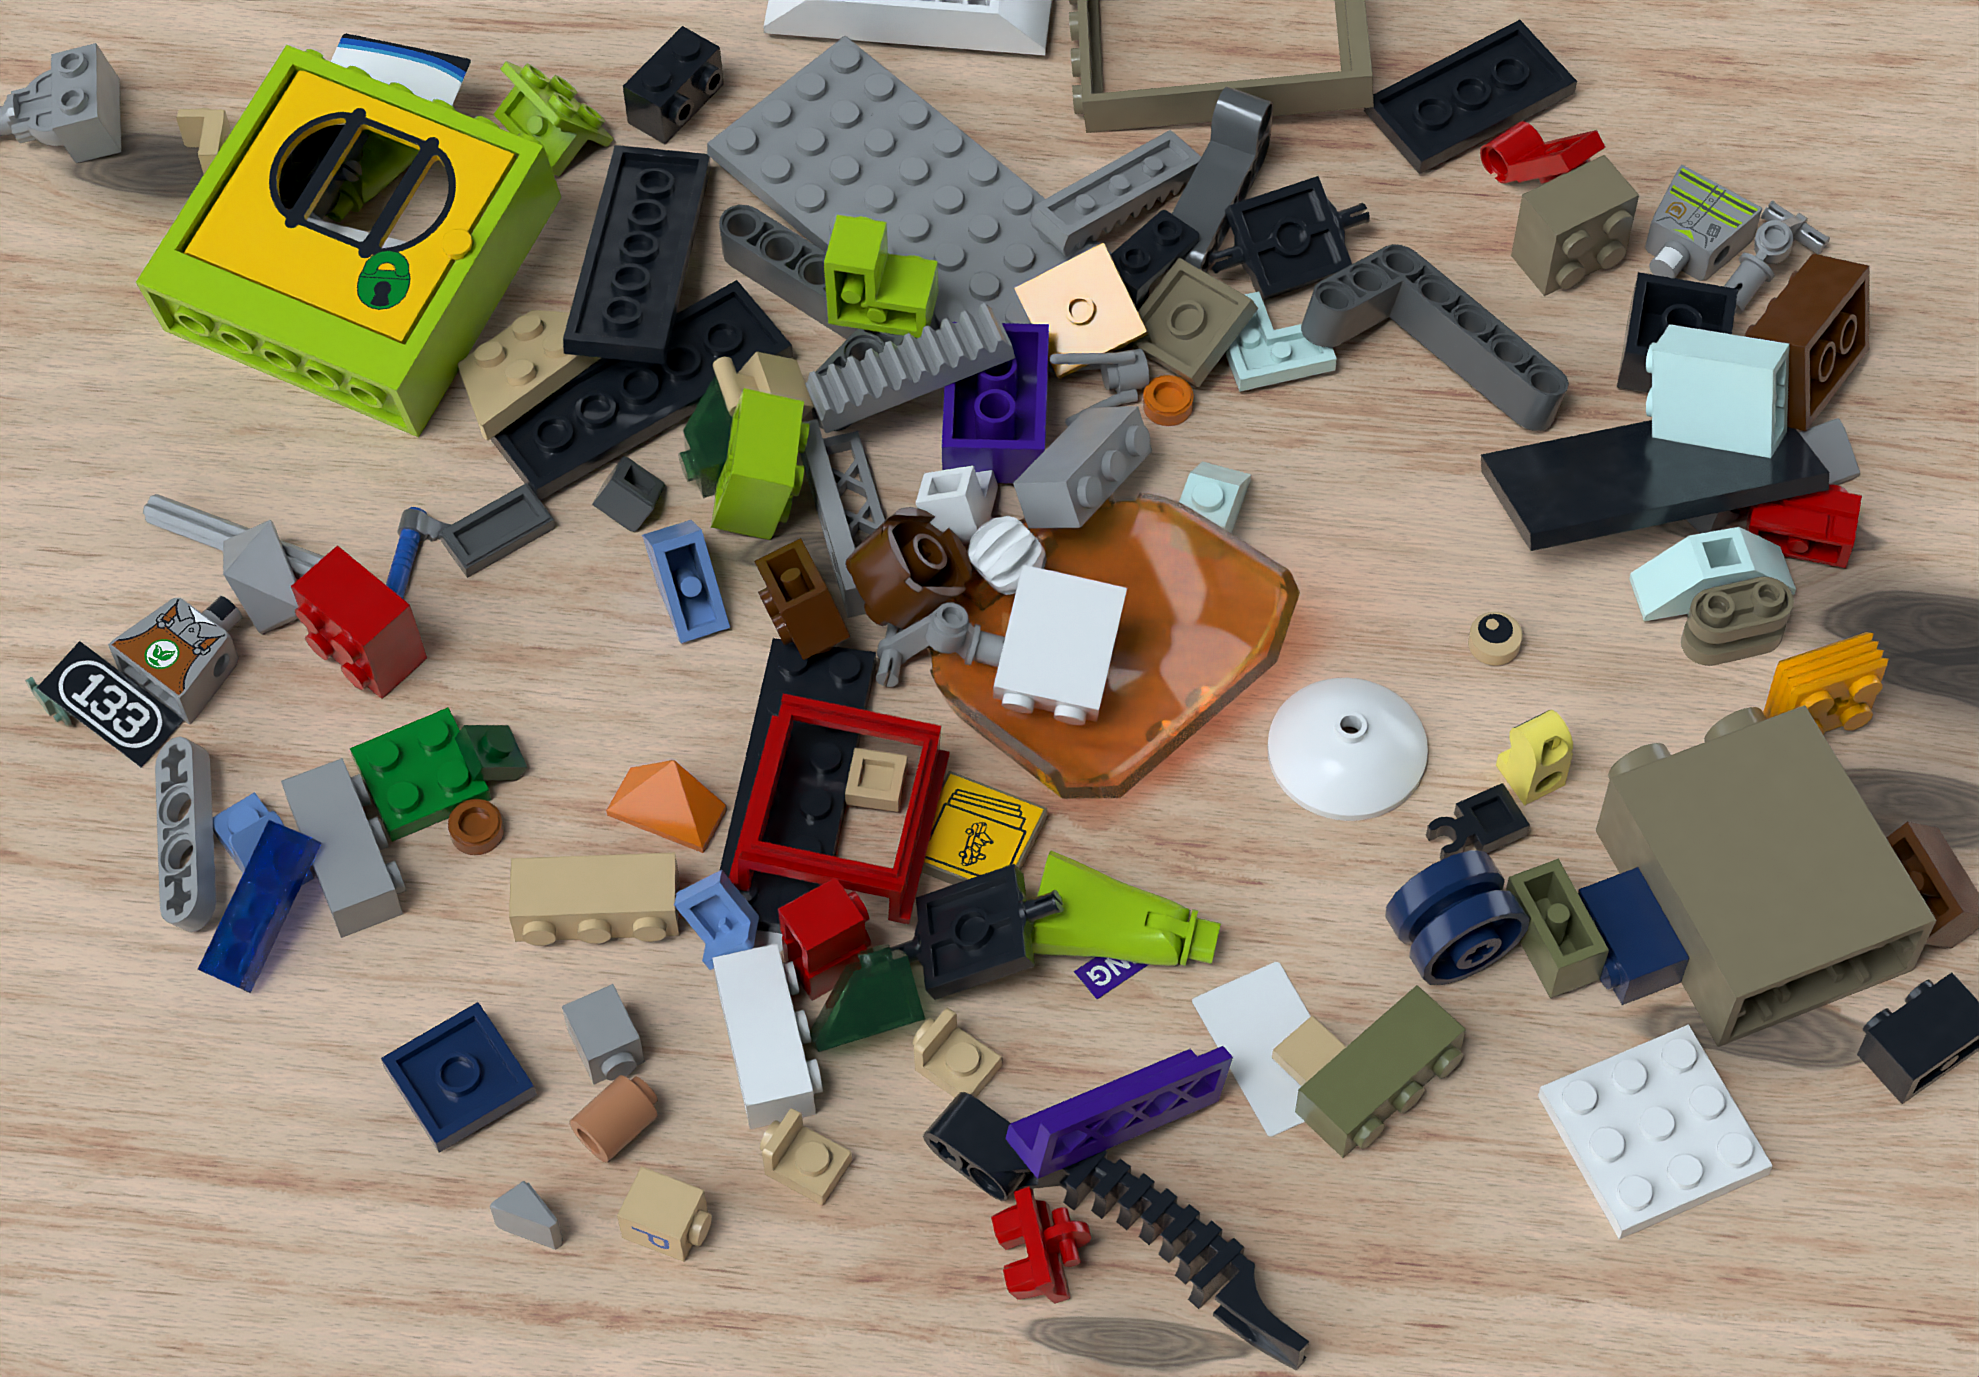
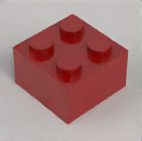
(358, 623)

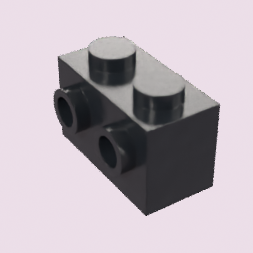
(673, 85)

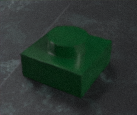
(490, 752)

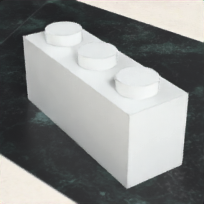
(766, 1034)

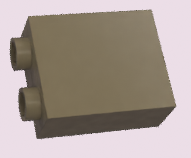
(1764, 870)

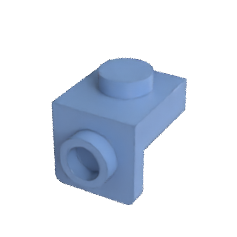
(718, 916)

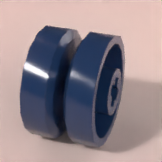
(1457, 917)

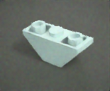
(1704, 561)

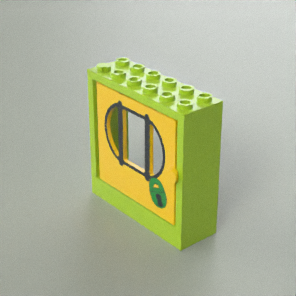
(336, 309)

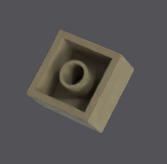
(1574, 225)

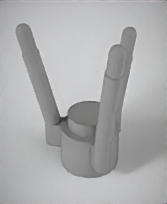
(1120, 371)

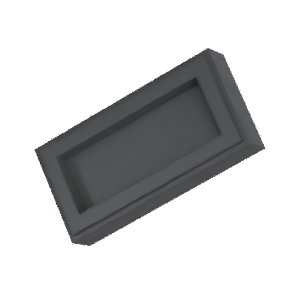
(496, 530)

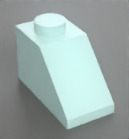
(1216, 493)

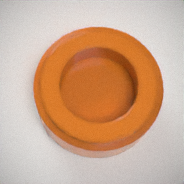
(1168, 400)

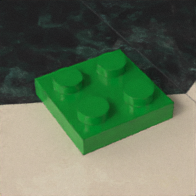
(417, 774)

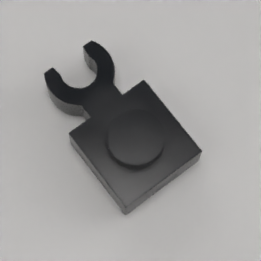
(1484, 820)

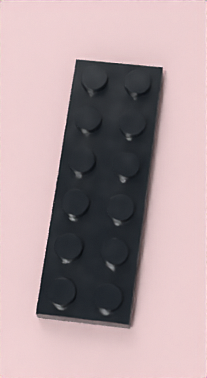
(637, 255)
(628, 401)
(815, 769)

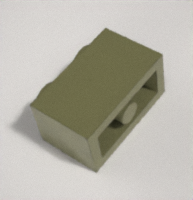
(1560, 934)

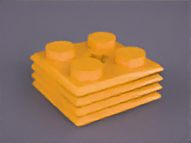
(1832, 681)

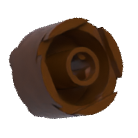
(908, 568)

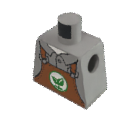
(180, 653)

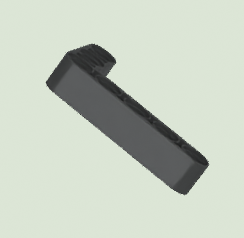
(793, 272)
(1444, 320)

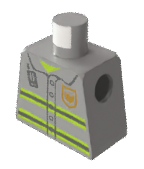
(1699, 227)

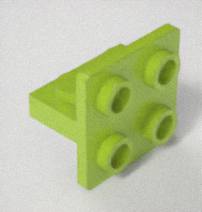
(549, 114)

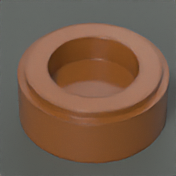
(476, 827)

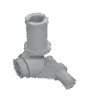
(1772, 246)
(946, 632)

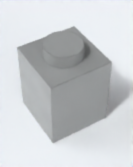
(603, 1034)

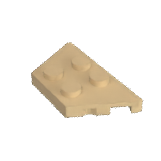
(519, 369)

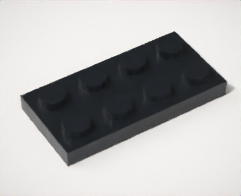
(1470, 96)

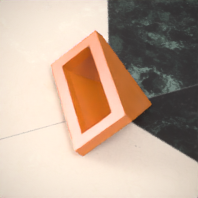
(668, 804)

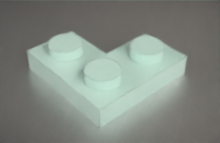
(1274, 356)

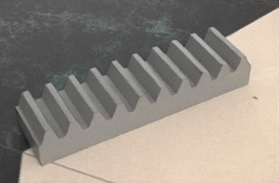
(1115, 192)
(909, 369)

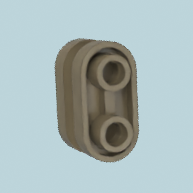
(1736, 621)

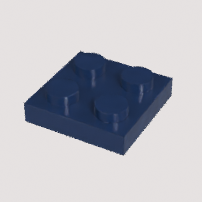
(458, 1077)

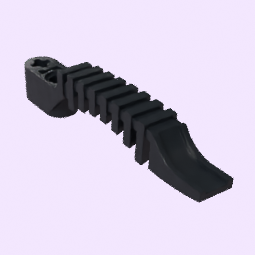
(974, 1144)

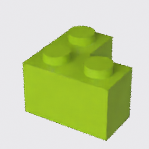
(873, 287)
(761, 465)

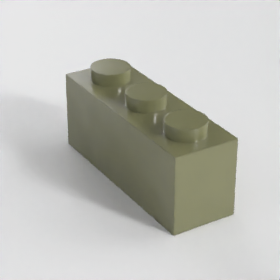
(1381, 1072)

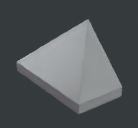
(261, 576)

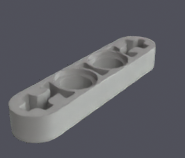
(188, 892)

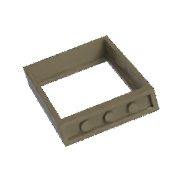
(1196, 103)

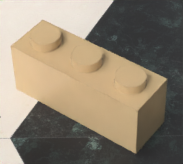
(594, 898)

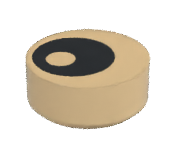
(1495, 638)

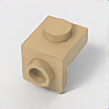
(204, 129)

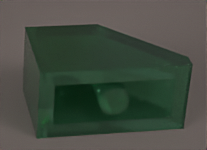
(707, 441)
(868, 999)

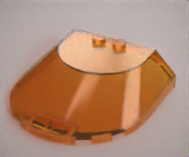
(1191, 637)

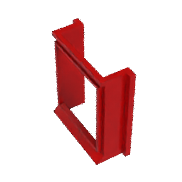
(896, 883)

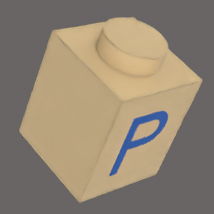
(664, 1214)

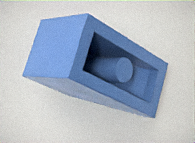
(686, 580)

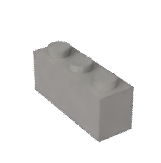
(1083, 467)
(349, 861)

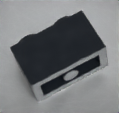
(1922, 1037)

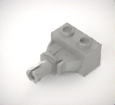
(69, 106)

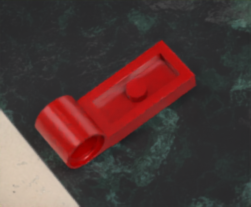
(1524, 156)

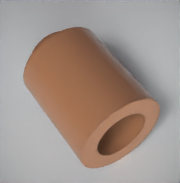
(615, 1117)

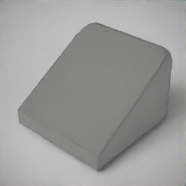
(1833, 449)
(527, 1216)

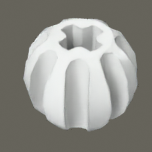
(1001, 550)

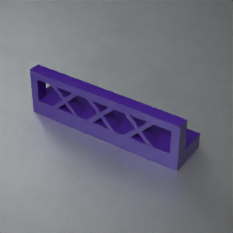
(1119, 1110)

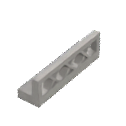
(827, 500)

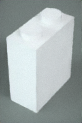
(1058, 645)

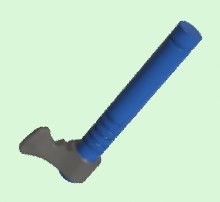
(413, 528)

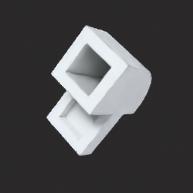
(958, 499)

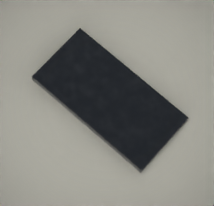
(1631, 481)

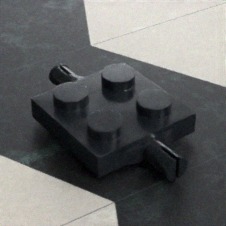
(306, 159)
(1288, 237)
(976, 931)

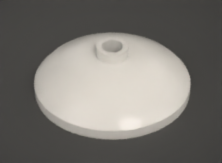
(1340, 771)

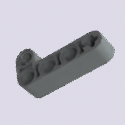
(1225, 170)

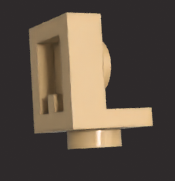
(953, 1056)
(803, 1158)

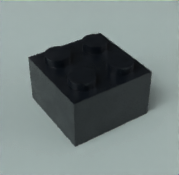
(1663, 302)

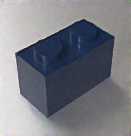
(1640, 939)

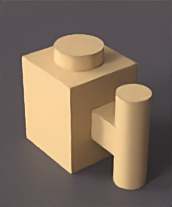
(764, 374)

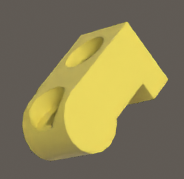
(1537, 750)

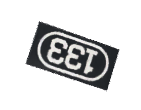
(110, 704)

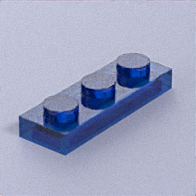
(259, 906)

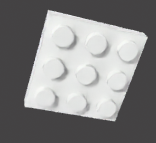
(1654, 1131)

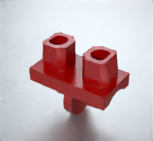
(1032, 1224)

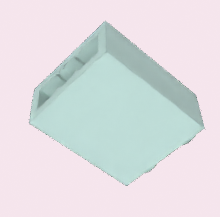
(1718, 390)

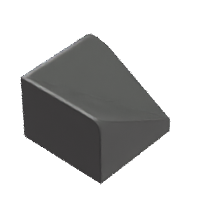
(629, 494)

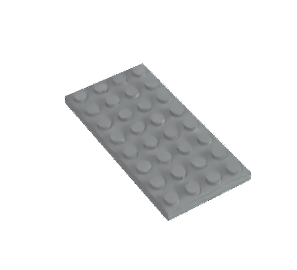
(944, 197)

